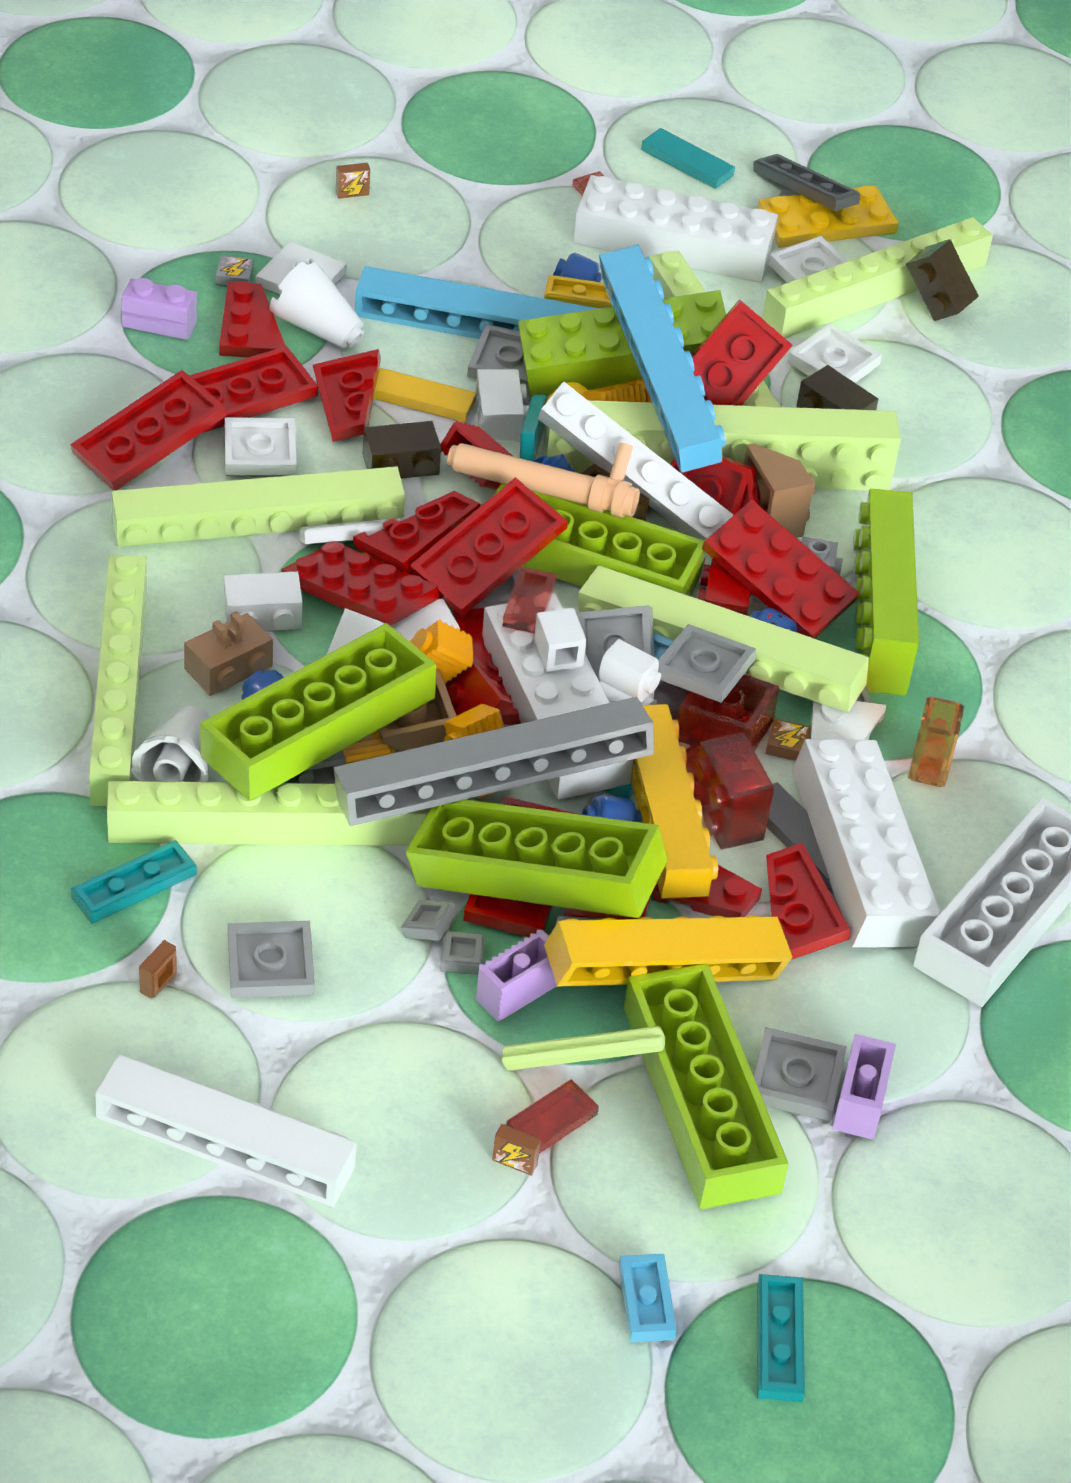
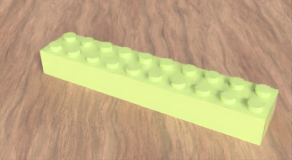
(834, 445)

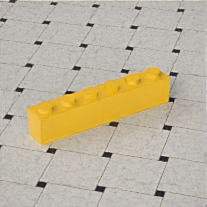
(667, 799)
(615, 949)

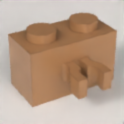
(228, 653)

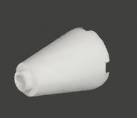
(317, 306)
(173, 750)

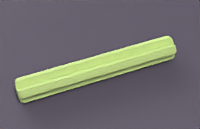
(583, 1048)

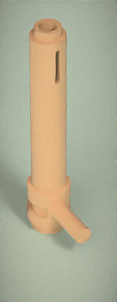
(596, 492)

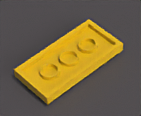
(806, 219)

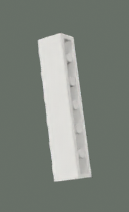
(599, 440)
(226, 1130)

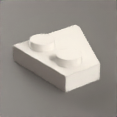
(840, 725)

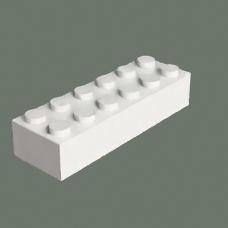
(705, 231)
(548, 694)
(865, 842)
(1002, 907)

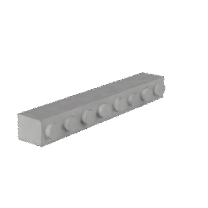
(493, 761)

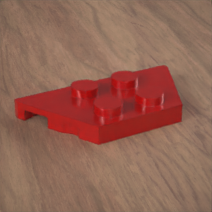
(726, 482)

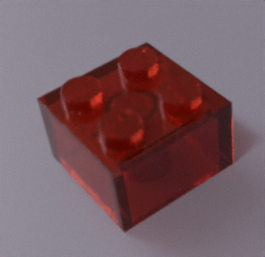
(746, 709)
(732, 790)

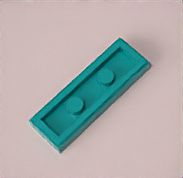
(688, 158)
(532, 429)
(133, 881)
(780, 1338)

